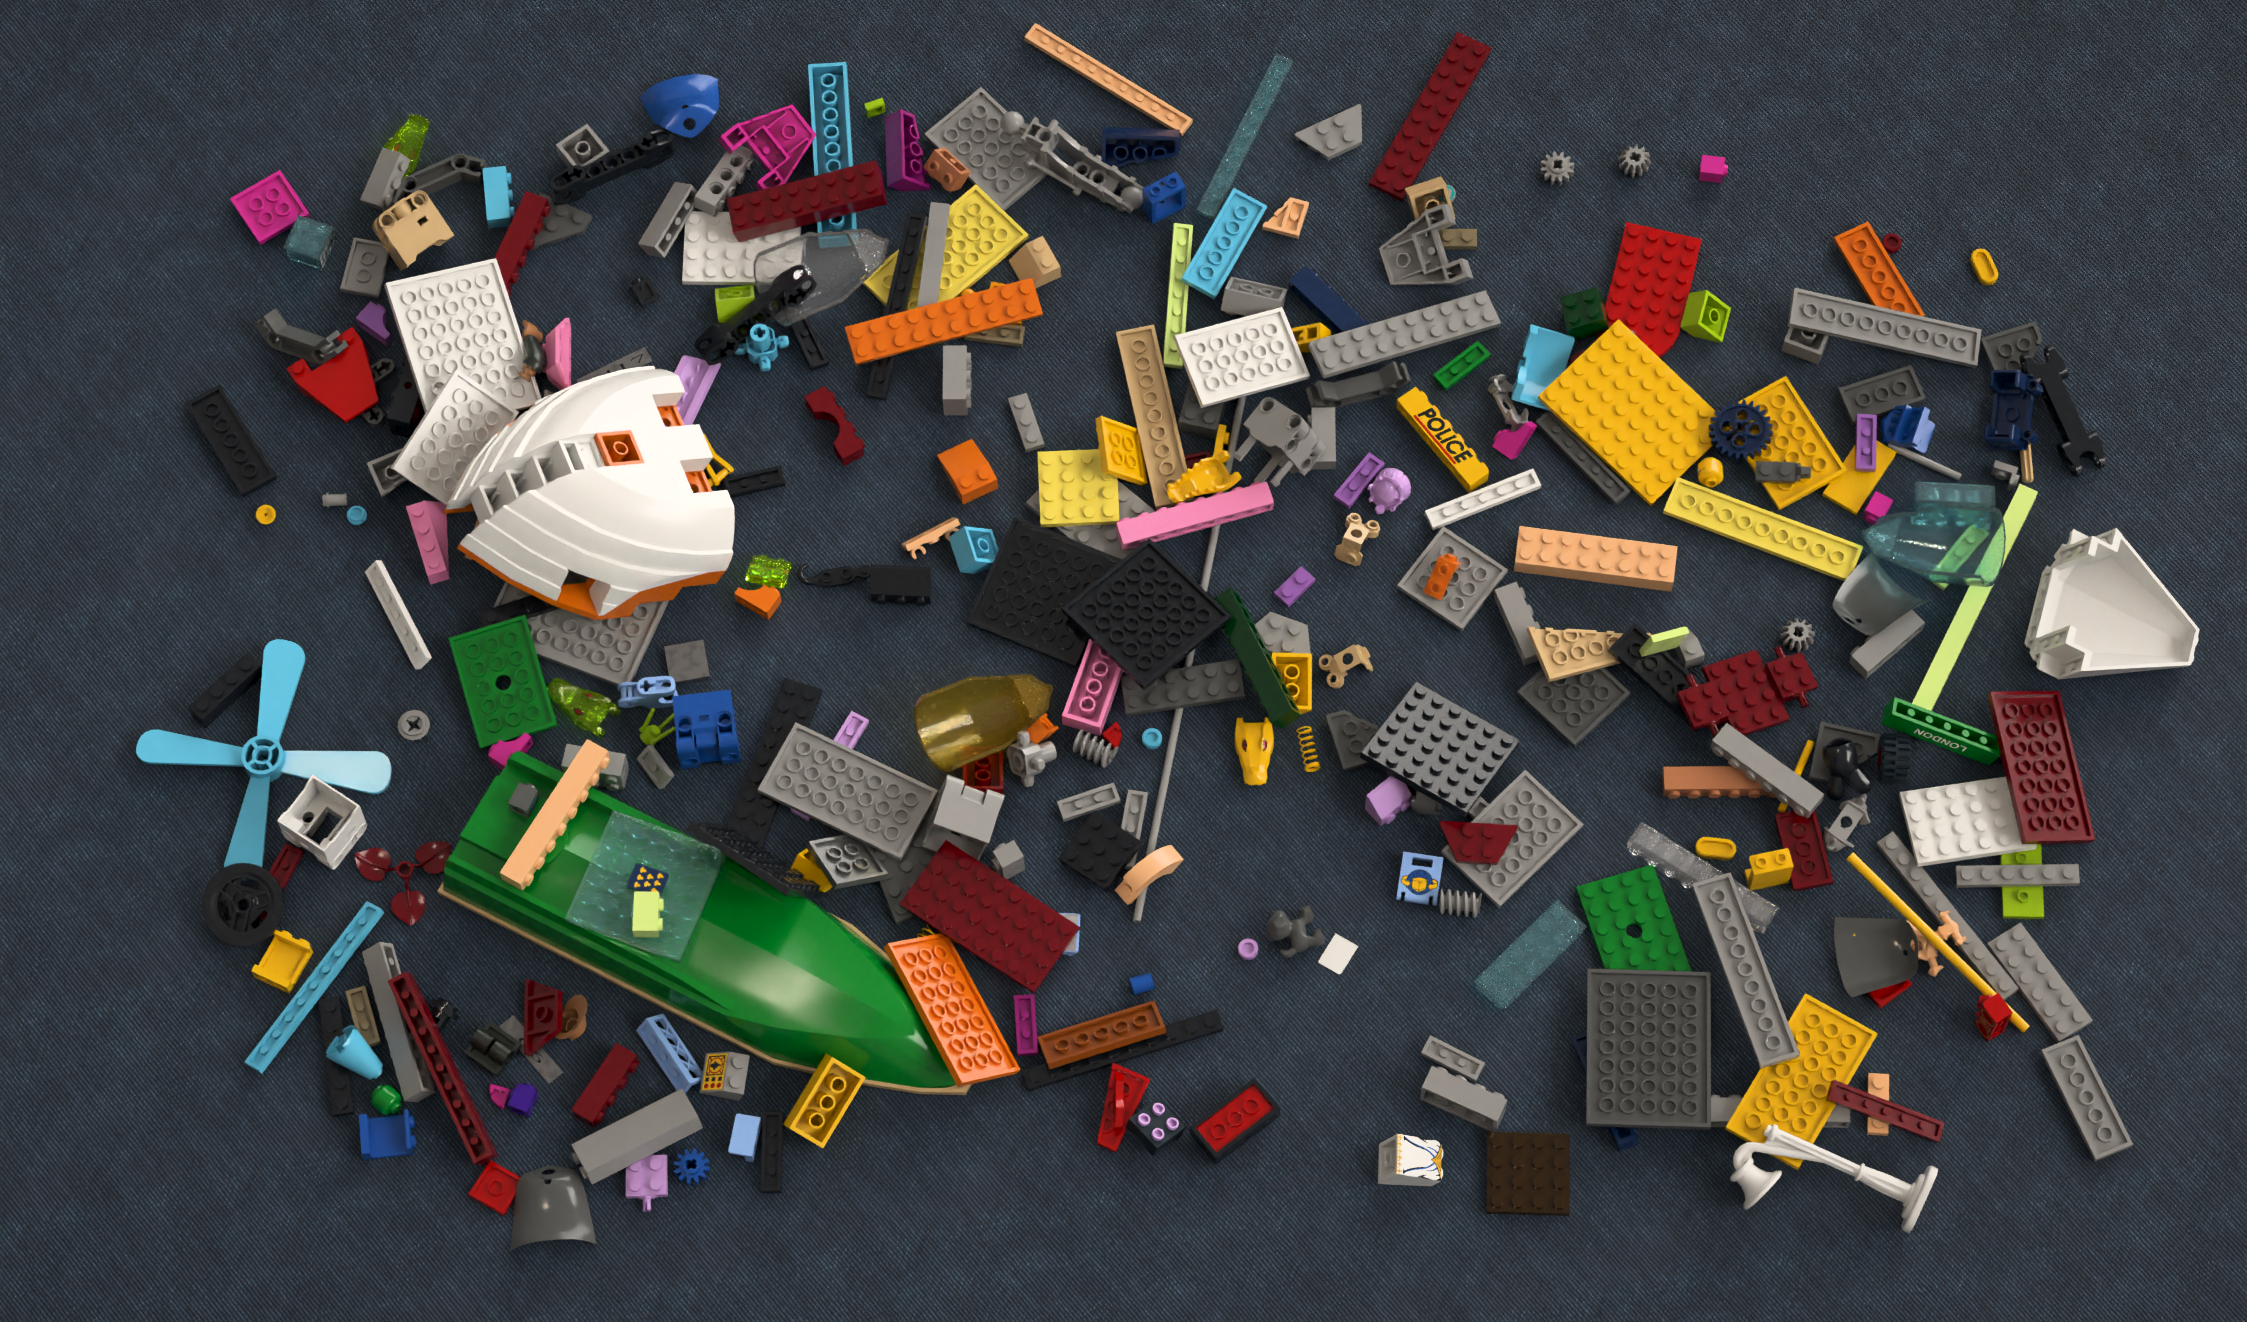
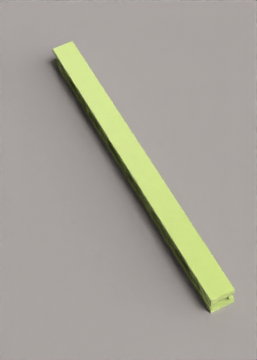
(1970, 608)

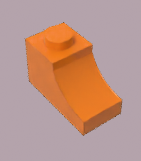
(761, 601)

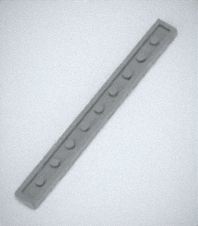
(1936, 902)

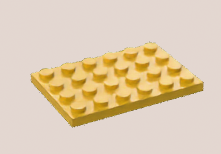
(1794, 439)

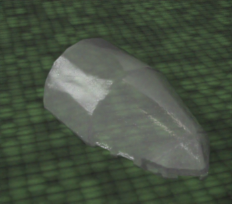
(833, 259)

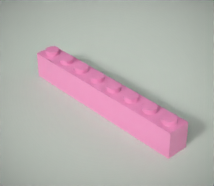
(1194, 515)

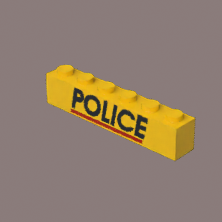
(1442, 439)

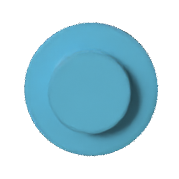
(356, 515)

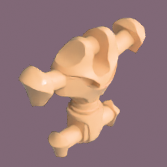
(1927, 950)

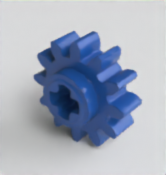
(691, 1174)

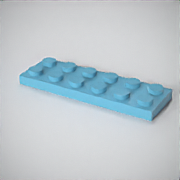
(1224, 243)

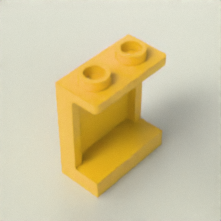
(1769, 869)
(283, 961)

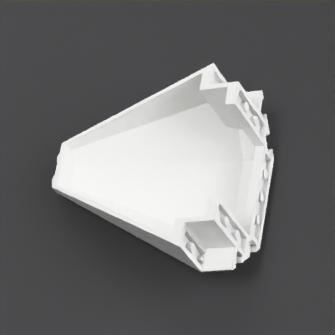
(2106, 613)

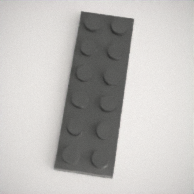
(1185, 688)

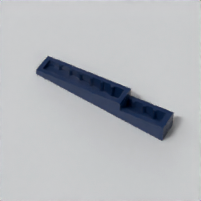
(1623, 1136)

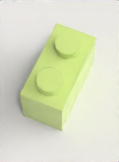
(647, 914)

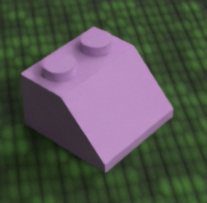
(1388, 800)

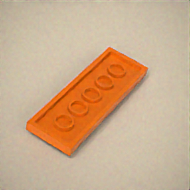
(1876, 270)

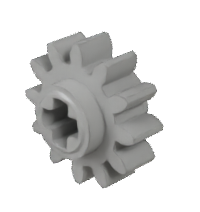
(1549, 165)

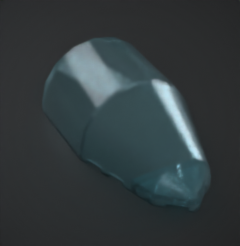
(1943, 543)

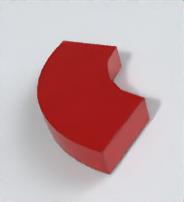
(1118, 1099)

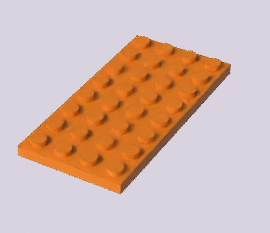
(952, 1009)

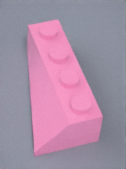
(431, 536)

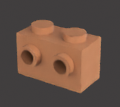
(947, 169)

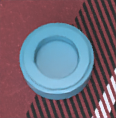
(1151, 738)

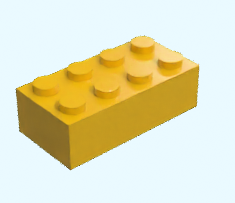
(824, 1100)

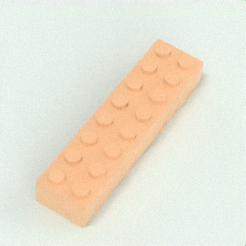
(1595, 558)

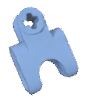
(647, 692)

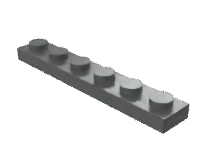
(1582, 457)

